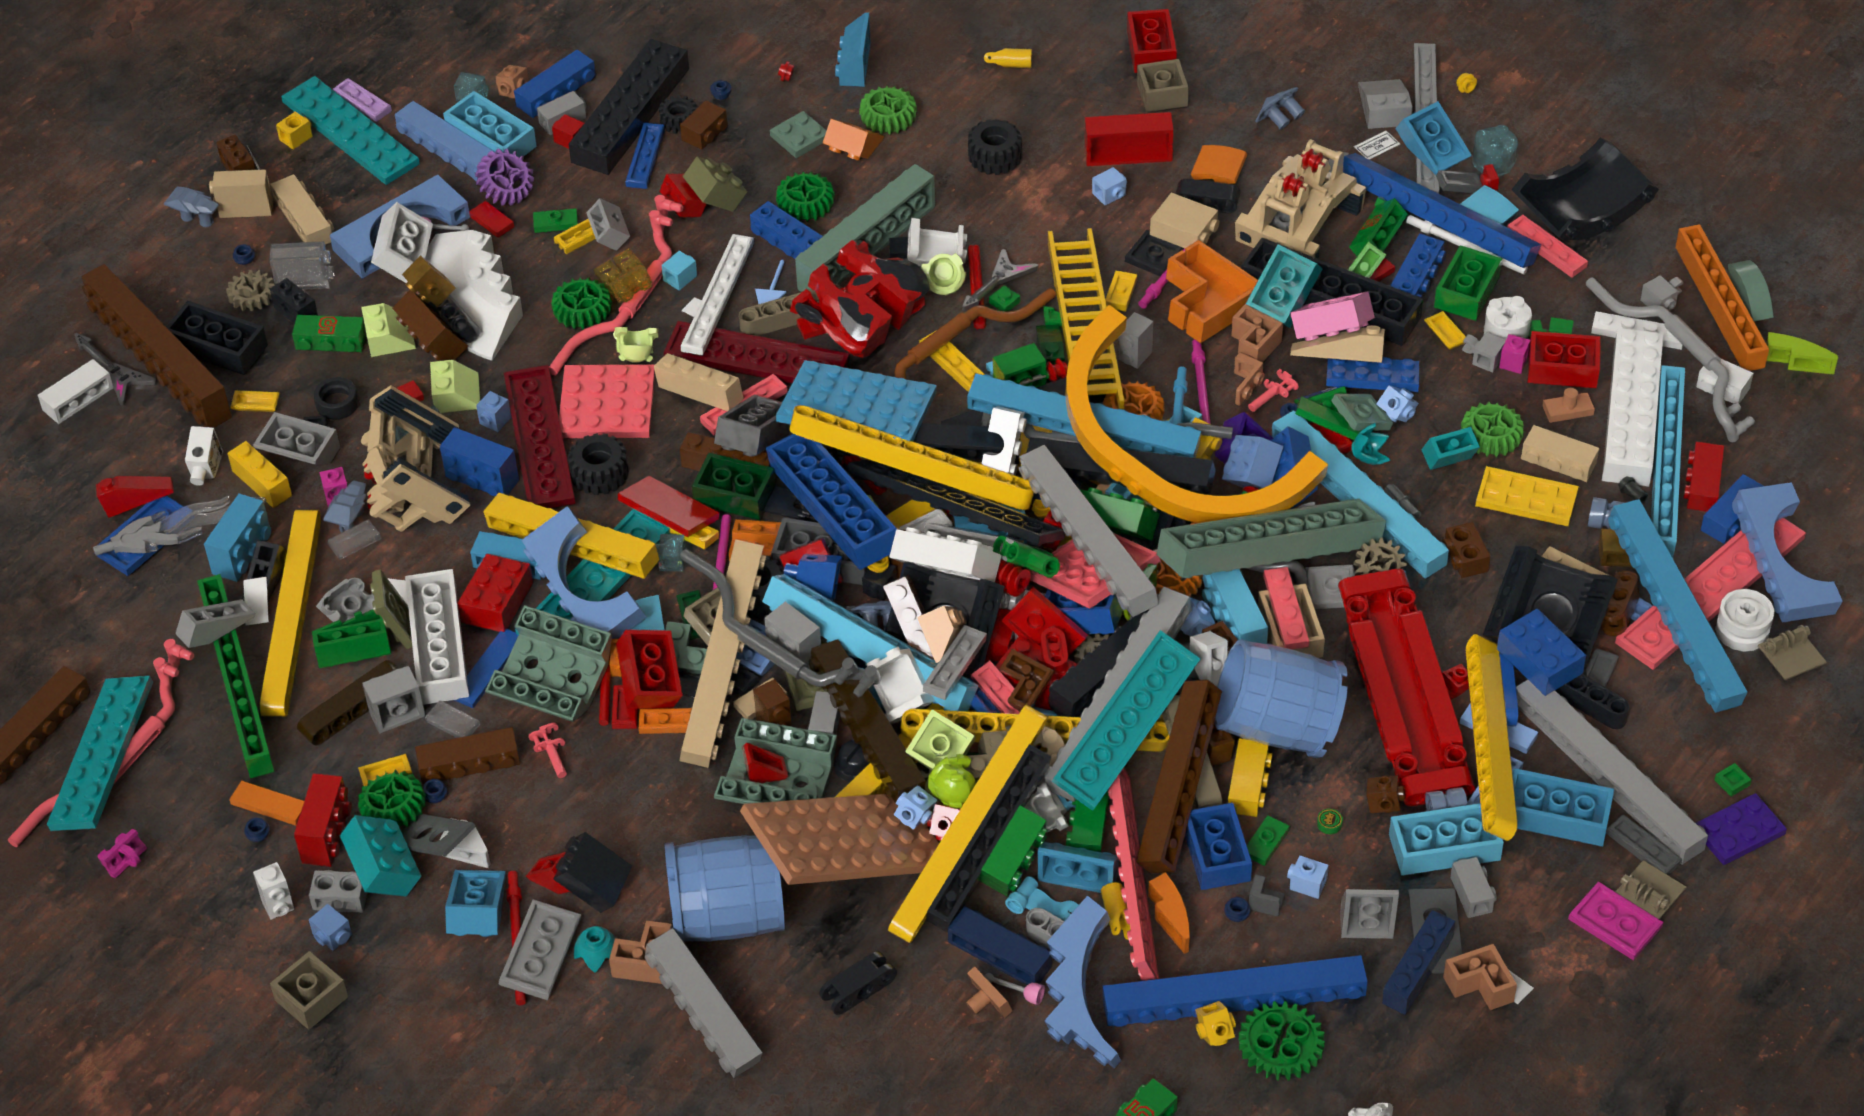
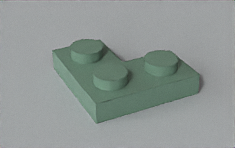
(688, 658)

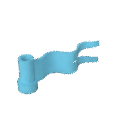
(1030, 897)

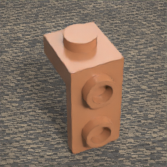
(1252, 372)

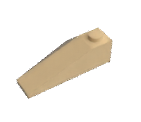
(1358, 345)

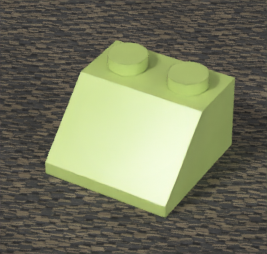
(384, 331)
(454, 386)
(939, 739)

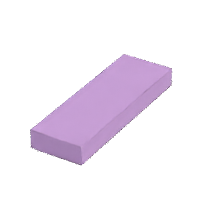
(363, 100)

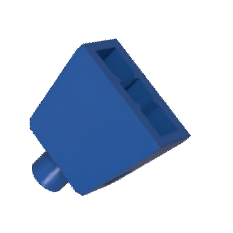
(817, 573)

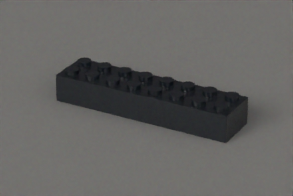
(628, 105)
(1393, 308)

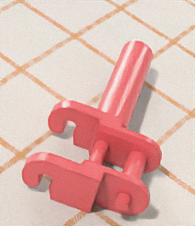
(1274, 389)
(550, 746)

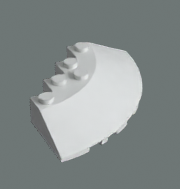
(480, 286)

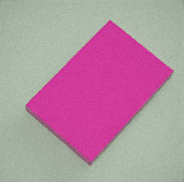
(1615, 920)

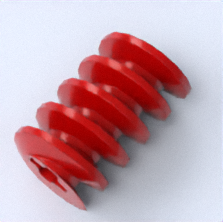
(1013, 578)

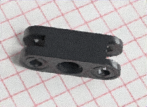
(858, 982)

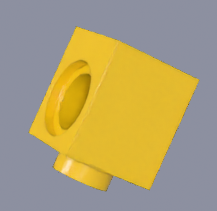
(294, 130)

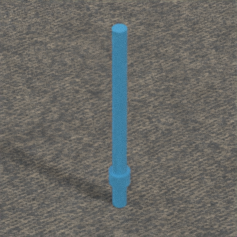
(1180, 389)

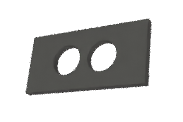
(457, 832)
(1441, 900)

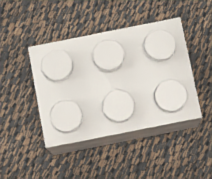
(400, 240)

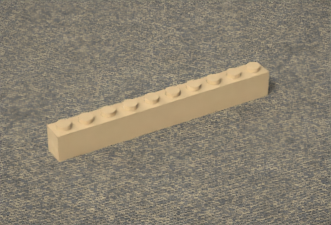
(721, 659)

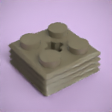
(701, 614)

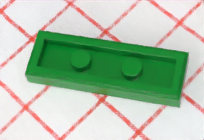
(1325, 417)

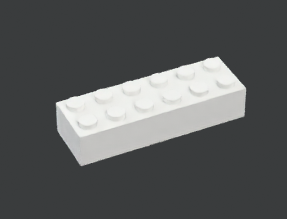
(436, 636)

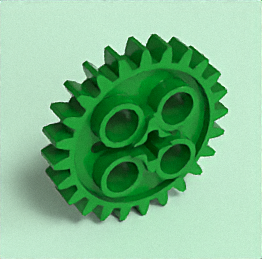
(1304, 1048)

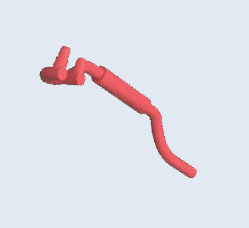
(658, 219)
(139, 741)

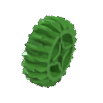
(888, 110)
(1495, 428)

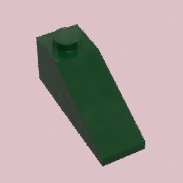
(1050, 343)

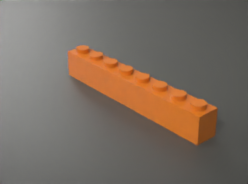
(1722, 298)

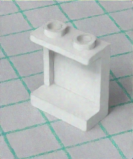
(926, 243)
(900, 684)

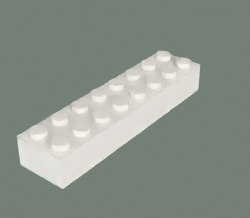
(1633, 406)

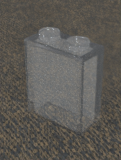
(302, 263)

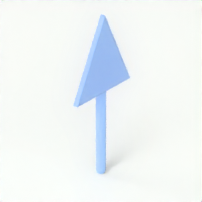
(765, 295)

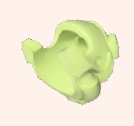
(944, 273)
(635, 345)

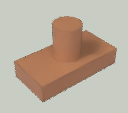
(1569, 406)
(986, 994)

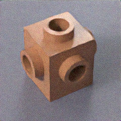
(511, 79)

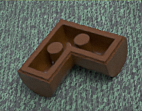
(1032, 679)

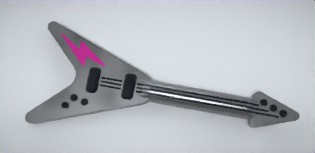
(1003, 272)
(120, 376)

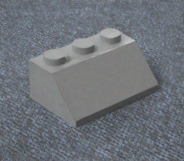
(298, 439)

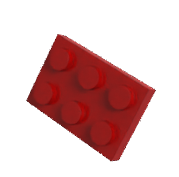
(1037, 613)

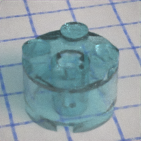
(1495, 147)

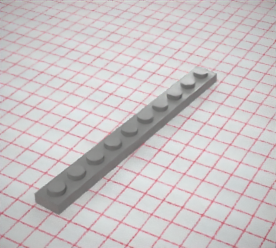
(1425, 95)

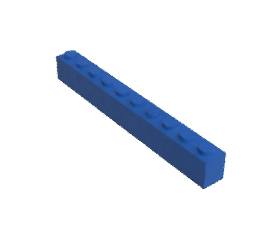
(1442, 211)
(1235, 989)

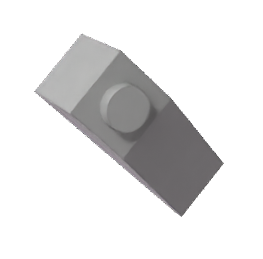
(208, 623)

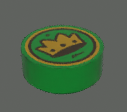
(1329, 821)

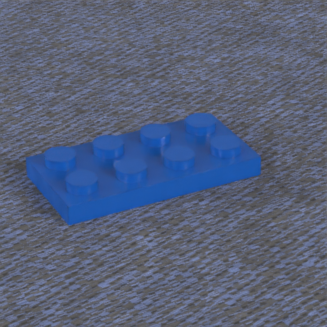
(1373, 374)
(129, 562)

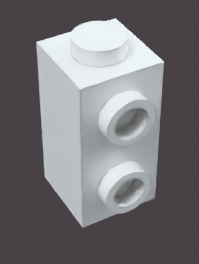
(273, 890)

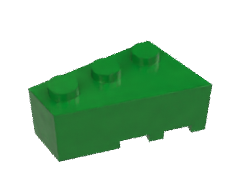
(351, 640)

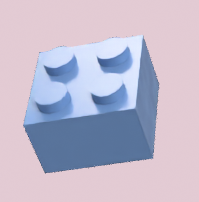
(1252, 461)

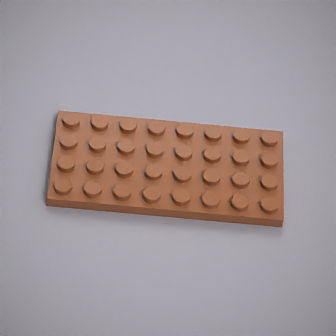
(839, 838)

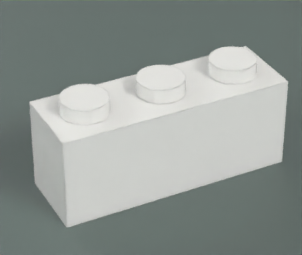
(75, 391)

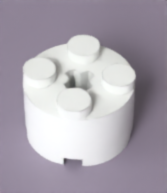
(1507, 317)

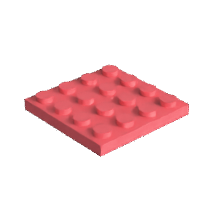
(607, 400)
(1079, 580)

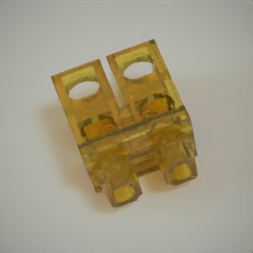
(625, 278)

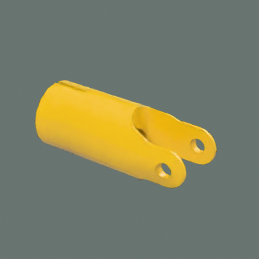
(1011, 58)
(1115, 907)

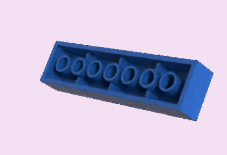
(833, 499)

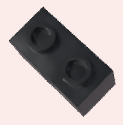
(292, 300)

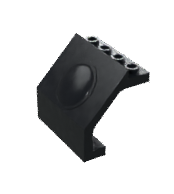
(1565, 595)
(975, 599)

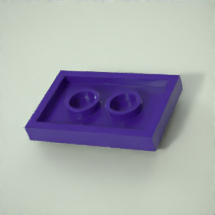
(1741, 829)

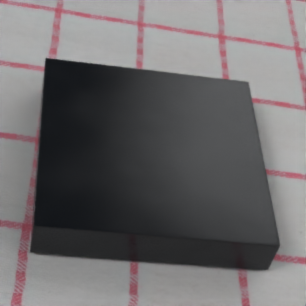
(1151, 253)

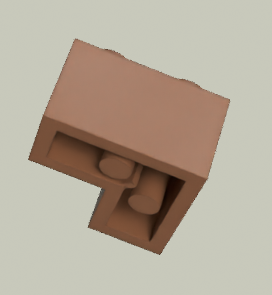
(1256, 332)
(628, 956)
(1484, 972)

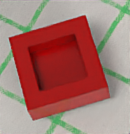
(1490, 177)

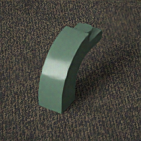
(1751, 289)

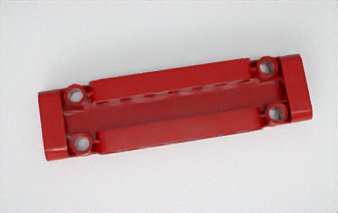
(1405, 685)

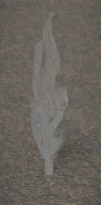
(154, 530)

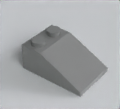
(1384, 103)
(1368, 913)

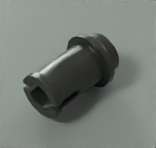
(1628, 486)

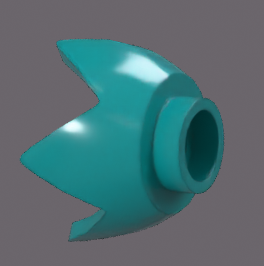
(1367, 446)
(594, 952)

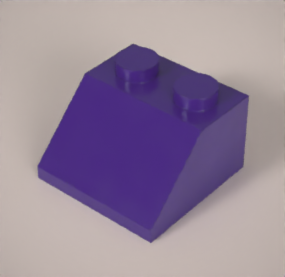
(1244, 426)

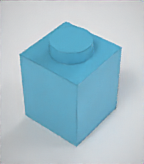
(679, 270)

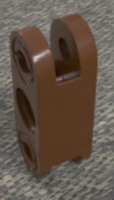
(1621, 603)

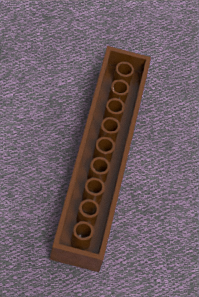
(156, 347)

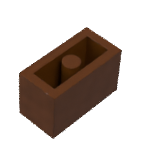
(703, 125)
(772, 704)

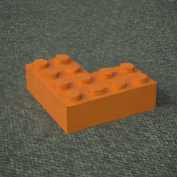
(1211, 288)

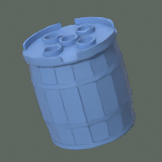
(1281, 697)
(723, 889)

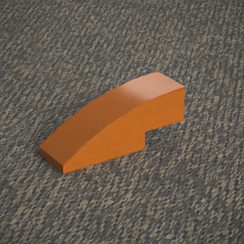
(1170, 910)

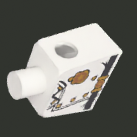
(203, 454)

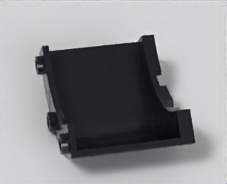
(1589, 195)

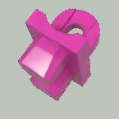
(126, 844)

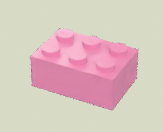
(1332, 316)

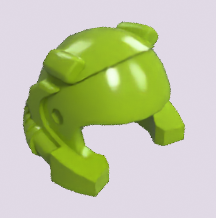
(951, 781)

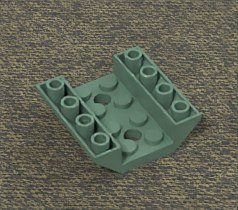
(561, 651)
(806, 757)

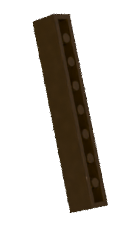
(868, 725)

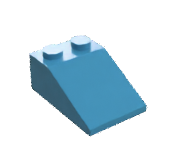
(1433, 138)
(475, 902)

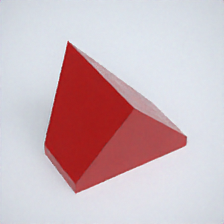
(763, 765)

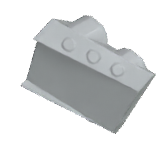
(345, 600)

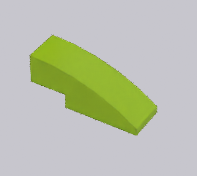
(1800, 354)

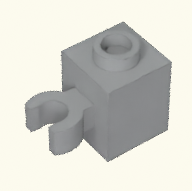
(1661, 292)
(1486, 351)

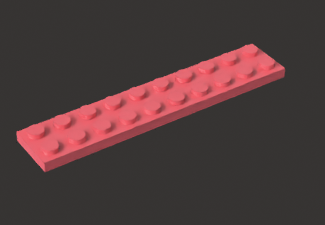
(1723, 572)
(1133, 877)

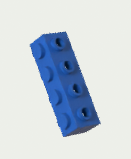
(782, 230)
(1420, 265)

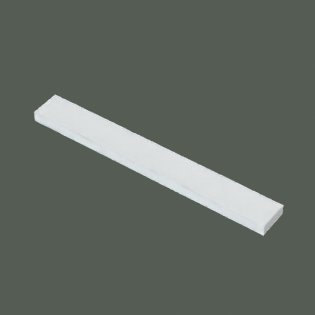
(717, 295)

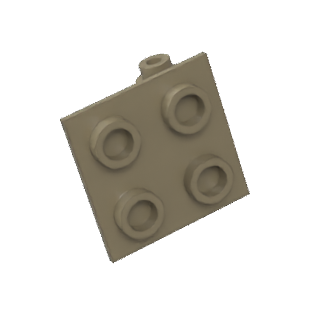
(1792, 652)
(1650, 889)

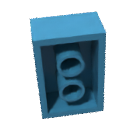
(235, 537)

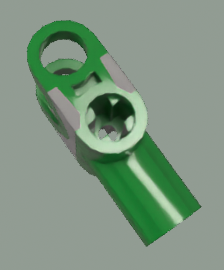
(1027, 556)

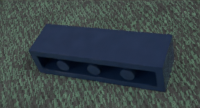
(999, 947)
(1418, 962)

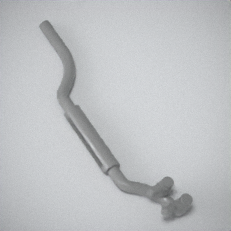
(1694, 345)

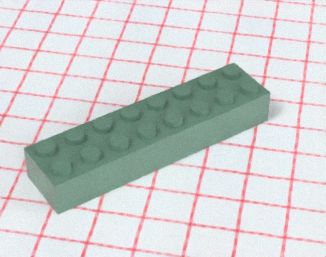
(876, 221)

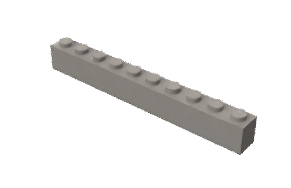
(1088, 531)
(1166, 616)
(1612, 770)

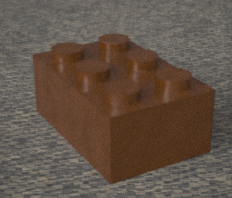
(428, 327)

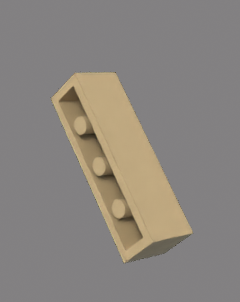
(302, 210)
(698, 382)

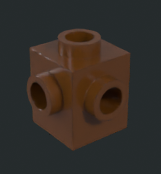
(1384, 794)

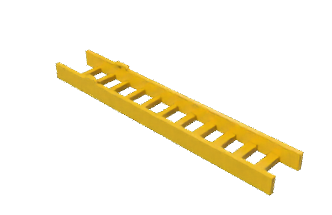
(1094, 272)

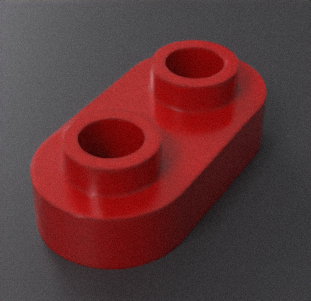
(1056, 651)

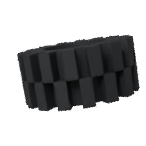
(675, 106)

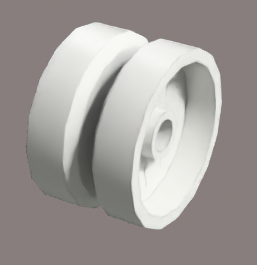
(1744, 619)

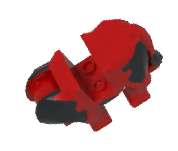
(873, 299)

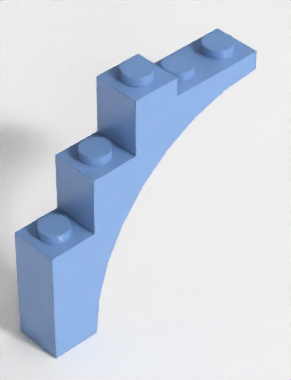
(1073, 946)

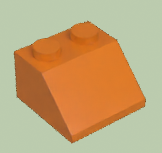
(851, 139)

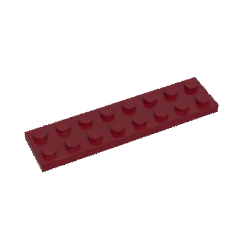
(753, 353)
(539, 437)

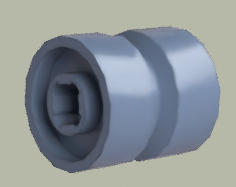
(1600, 512)
(1452, 798)

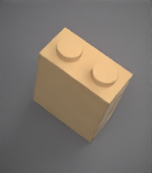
(242, 193)
(1183, 221)

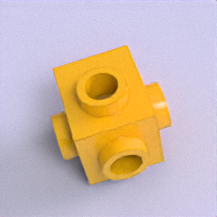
(1215, 1024)

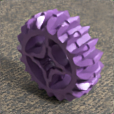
(510, 167)

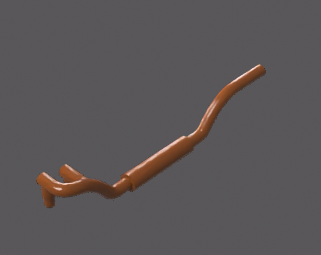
(962, 322)

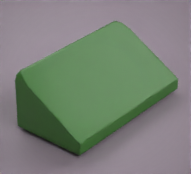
(1367, 260)

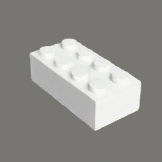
(946, 554)

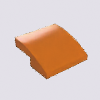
(1219, 163)
(755, 532)

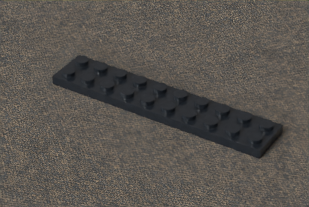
(958, 503)

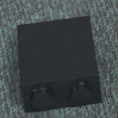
(592, 872)

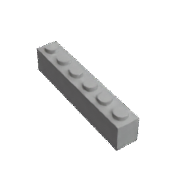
(703, 1003)

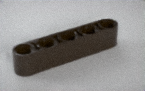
(341, 708)

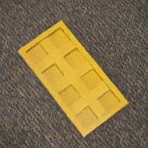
(1527, 496)

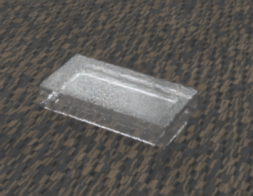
(354, 539)
(452, 720)

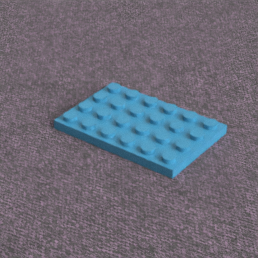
(861, 397)

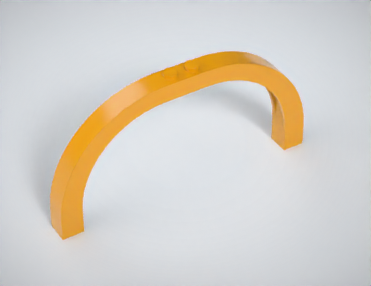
(1140, 479)

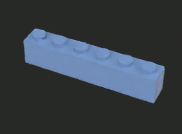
(441, 138)

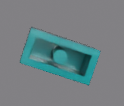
(1450, 448)

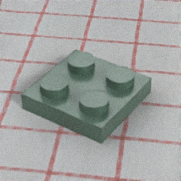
(798, 134)
(1361, 411)

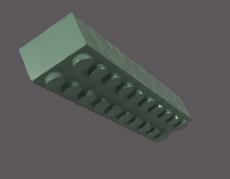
(1269, 537)

